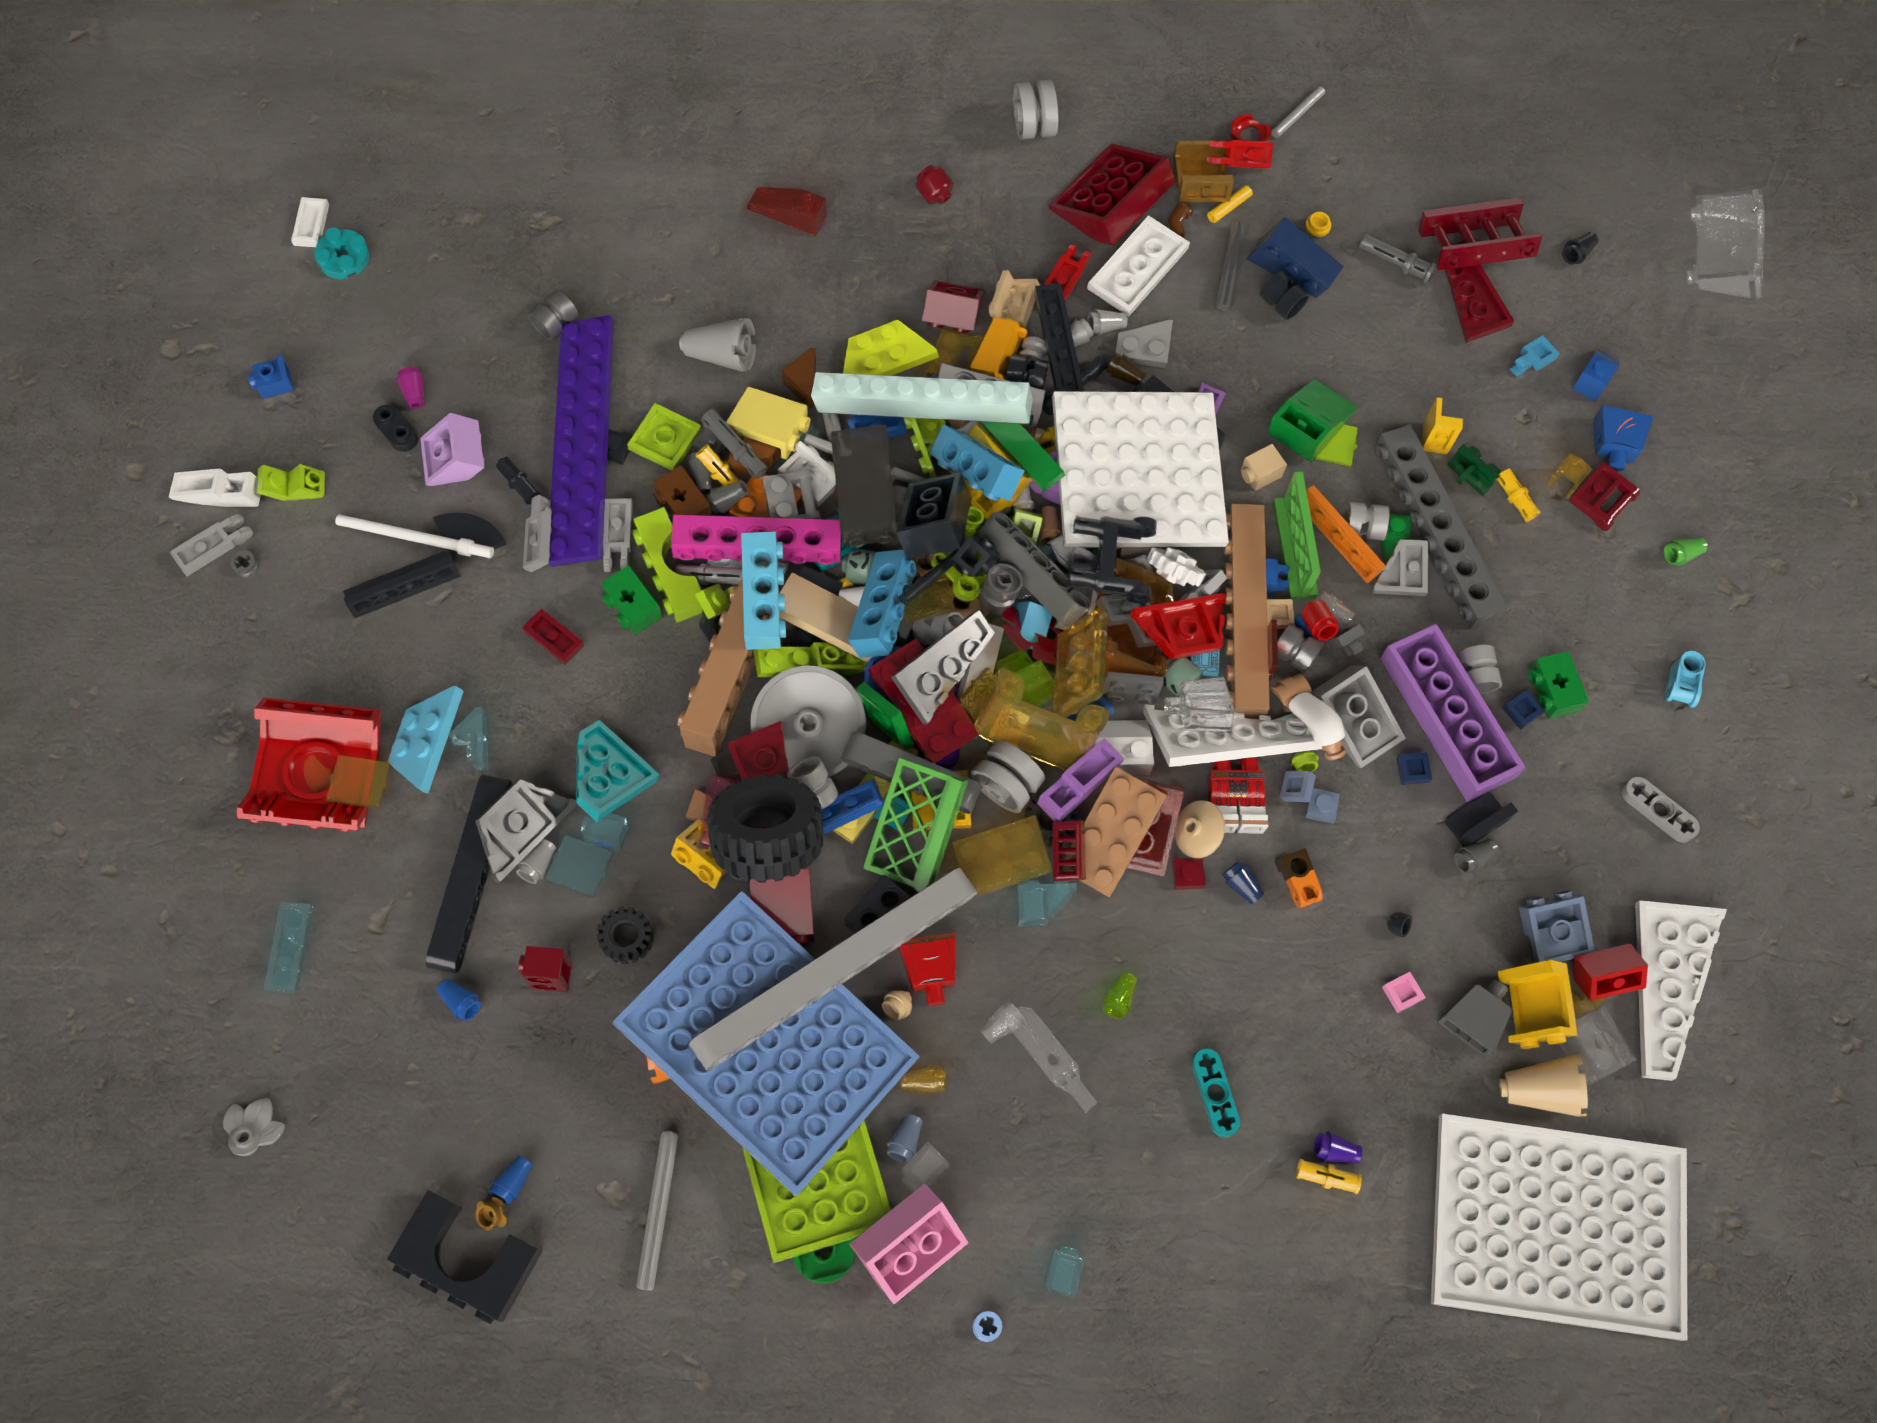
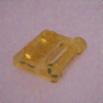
(950, 348)

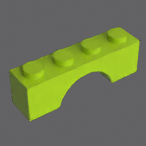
(655, 535)

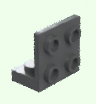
(1132, 687)

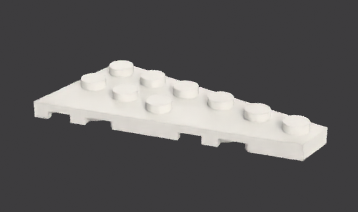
(1246, 739)
(1678, 951)

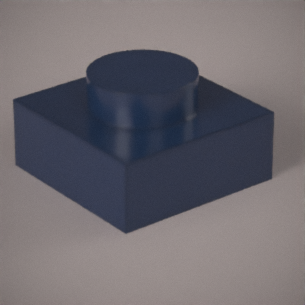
(1523, 709)
(1414, 768)

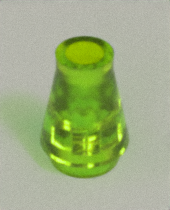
(1120, 997)

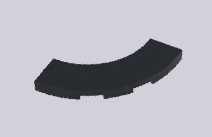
(1084, 559)

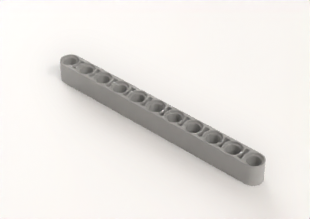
(831, 969)

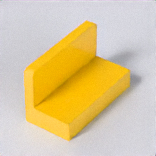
(1439, 431)

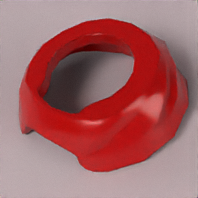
(1245, 121)

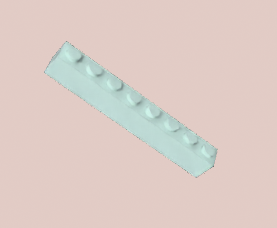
(922, 397)

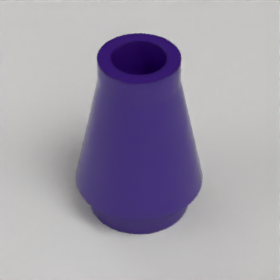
(1334, 1148)

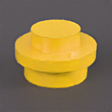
(1318, 224)

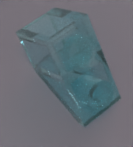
(1040, 903)

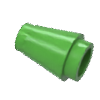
(1683, 550)

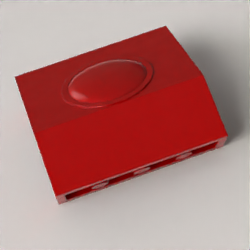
(290, 736)

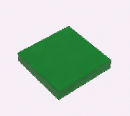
(885, 716)

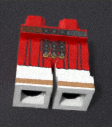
(1239, 795)

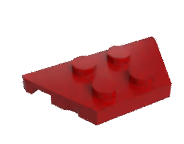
(1185, 625)

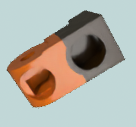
(1300, 878)

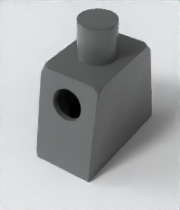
(1479, 1017)

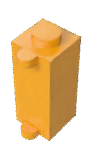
(997, 347)

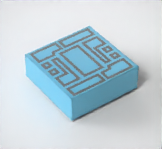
(1207, 663)

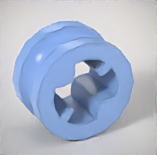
(977, 1329)

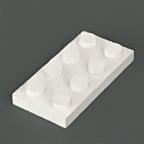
(1138, 265)

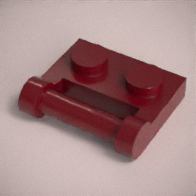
(1597, 491)

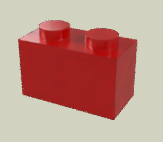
(1610, 972)

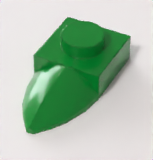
(1397, 529)

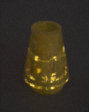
(925, 1080)

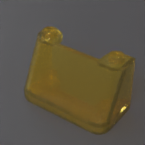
(1034, 729)

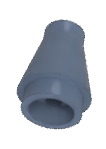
(904, 1141)

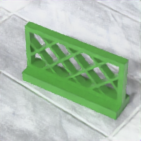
(1297, 540)
(940, 826)

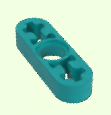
(1214, 1117)

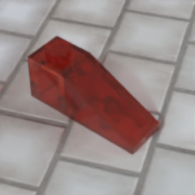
(791, 207)

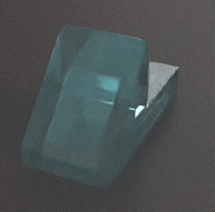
(474, 734)

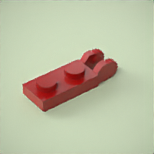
(1243, 153)
(1068, 271)

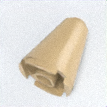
(1548, 1086)

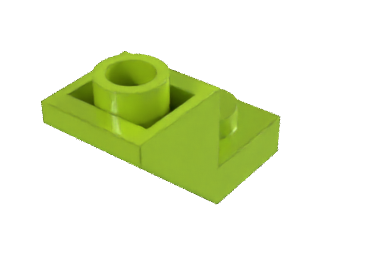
(297, 484)

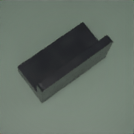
(1479, 819)

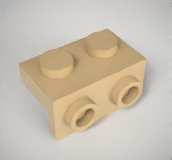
(1013, 298)

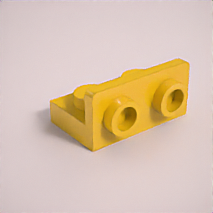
(697, 859)

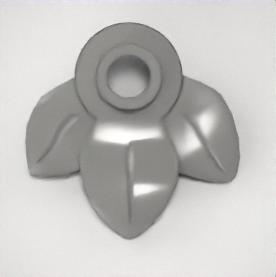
(252, 1122)

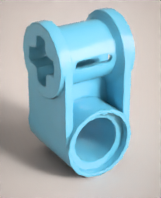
(1686, 684)

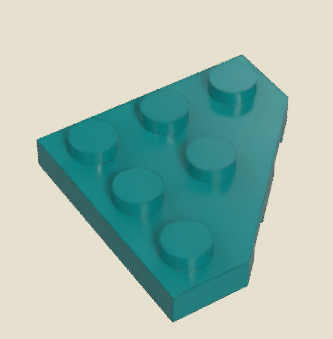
(608, 771)

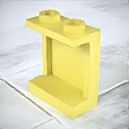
(770, 420)

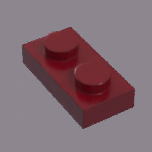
(553, 636)

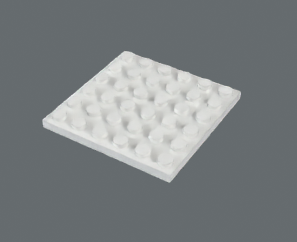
(1141, 459)

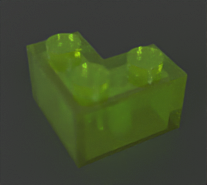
(1036, 678)

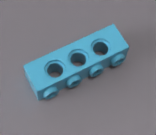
(756, 549)

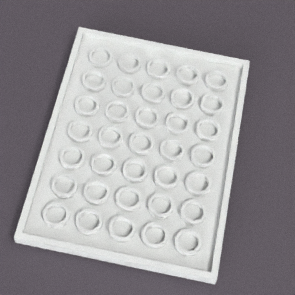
(1561, 1227)

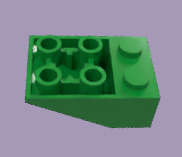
(1310, 419)

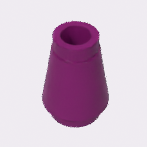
(412, 386)

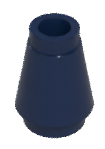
(1243, 882)

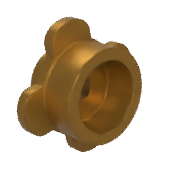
(485, 1217)

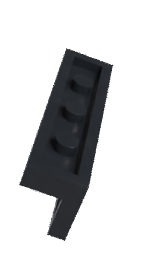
(401, 584)

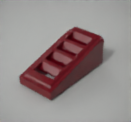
(1058, 863)

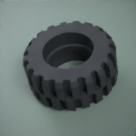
(768, 852)

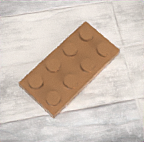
(1116, 829)

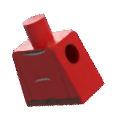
(930, 965)

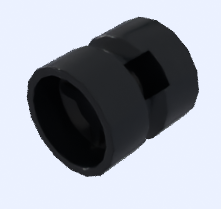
(1286, 296)
(1028, 372)

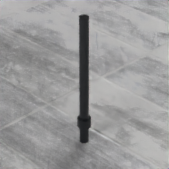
(937, 571)

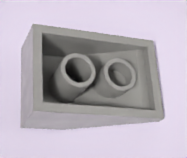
(1364, 714)

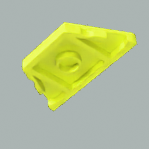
(887, 351)

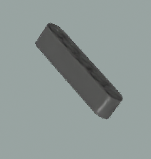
(1039, 573)
(881, 761)

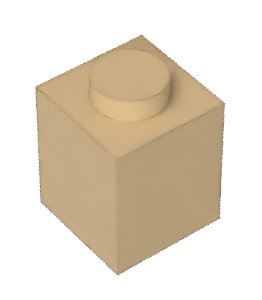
(1263, 467)

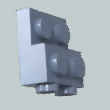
(1557, 926)

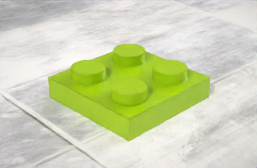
(664, 437)

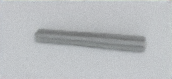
(657, 1211)

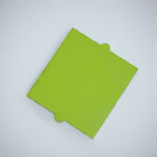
(1341, 447)

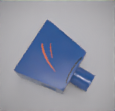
(1620, 435)

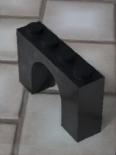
(419, 1254)

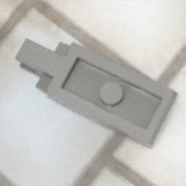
(537, 534)

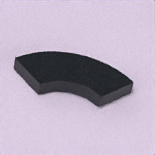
(469, 527)

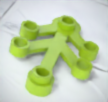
(962, 580)

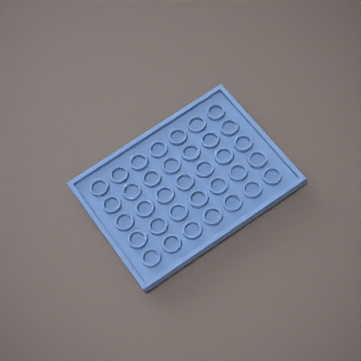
(794, 1088)

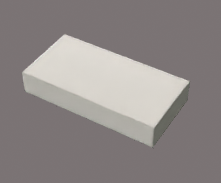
(310, 222)

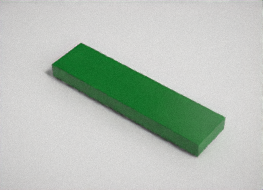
(1025, 452)

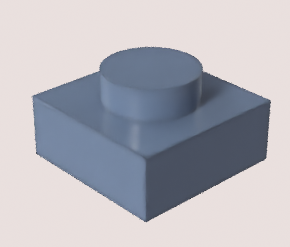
(1297, 786)
(1322, 806)

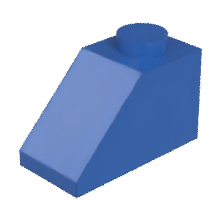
(1596, 375)

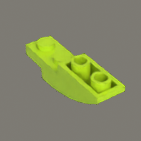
(825, 655)

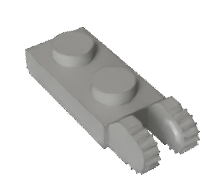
(617, 531)
(210, 544)

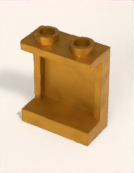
(1198, 179)

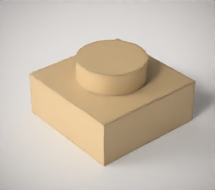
(1281, 611)

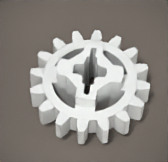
(1176, 566)

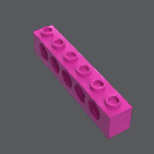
(718, 528)

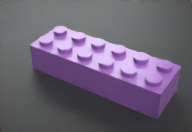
(1452, 712)

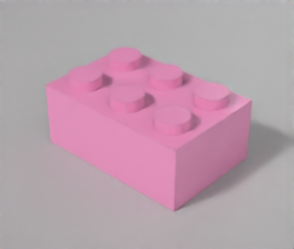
(909, 1243)

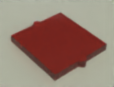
(1272, 648)

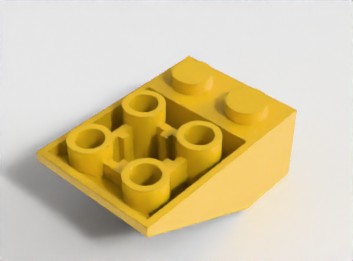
(982, 502)

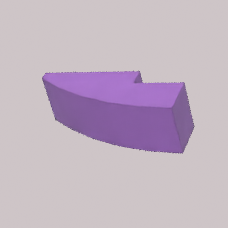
(1080, 780)

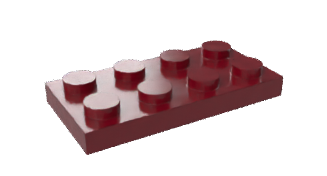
(948, 727)

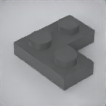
(1119, 613)

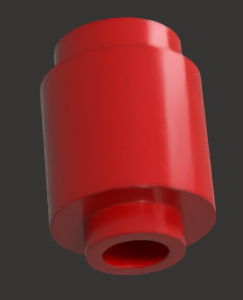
(1320, 620)

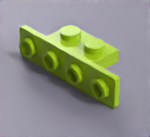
(925, 435)

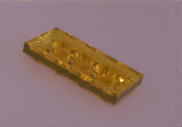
(1080, 664)

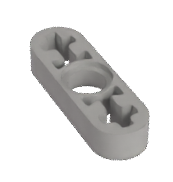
(1672, 807)

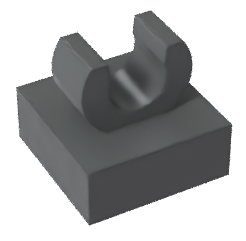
(1348, 640)

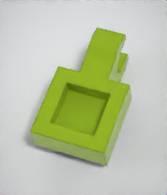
(714, 600)

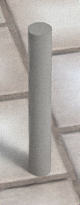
(1298, 112)

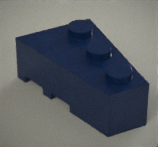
(1298, 255)

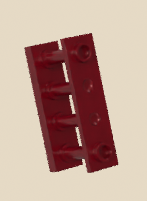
(1475, 217)

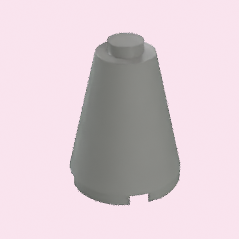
(722, 344)

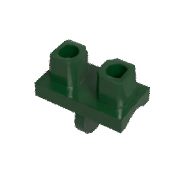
(1473, 469)

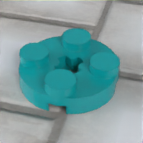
(341, 240)

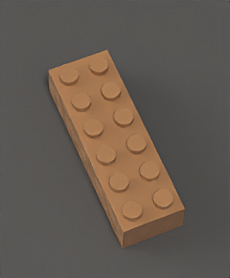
(721, 681)

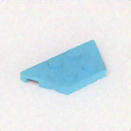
(424, 736)

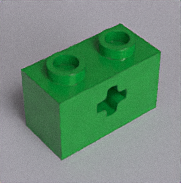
(626, 586)
(1558, 685)

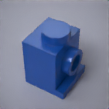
(271, 378)

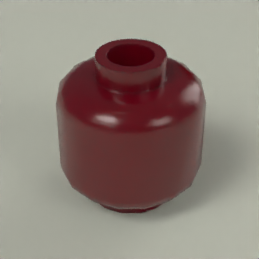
(934, 185)

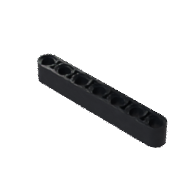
(464, 884)

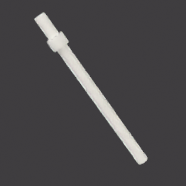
(463, 546)

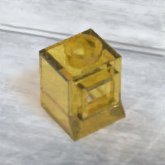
(1573, 469)

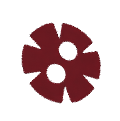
(1043, 648)

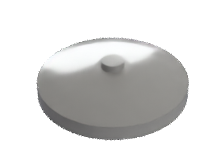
(815, 712)

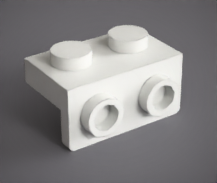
(822, 472)

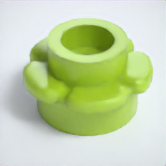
(1305, 761)

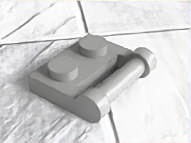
(781, 497)

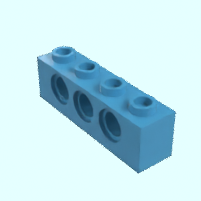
(977, 463)
(880, 608)

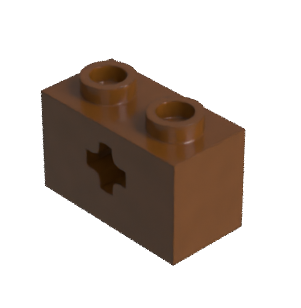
(680, 495)

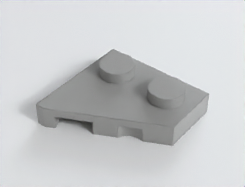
(1146, 344)
(1405, 570)

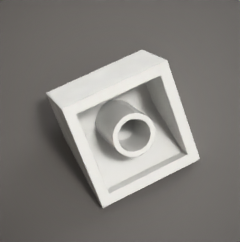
(1133, 742)

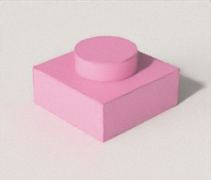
(1403, 992)

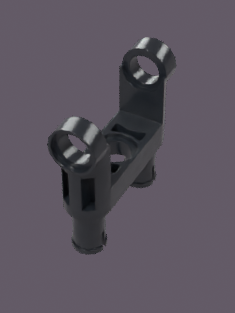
(1103, 579)

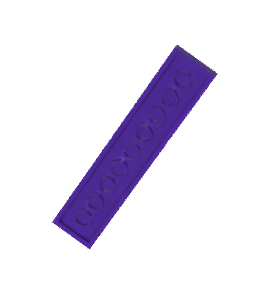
(581, 441)

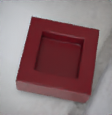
(1188, 873)

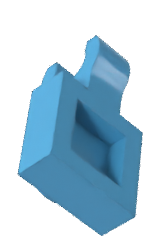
(1535, 354)

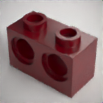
(546, 968)

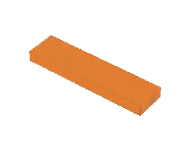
(1343, 536)

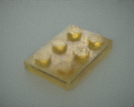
(1004, 855)

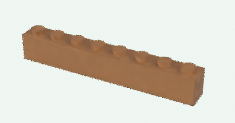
(1247, 610)

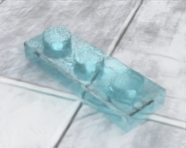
(288, 948)

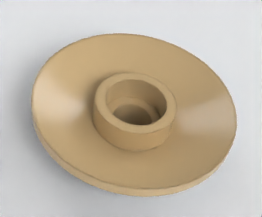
(1208, 829)

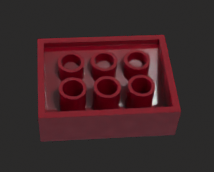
(1114, 192)

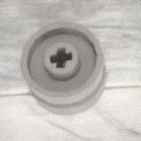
(1035, 109)
(1008, 776)

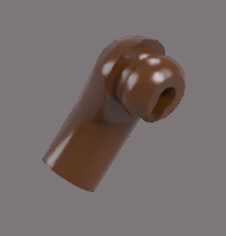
(1178, 215)

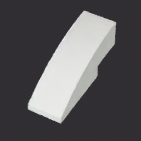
(215, 488)

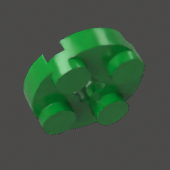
(827, 1270)

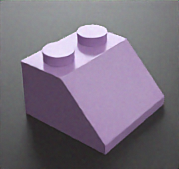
(452, 450)

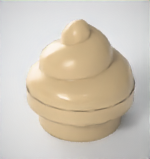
(897, 1005)

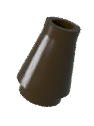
(1124, 369)

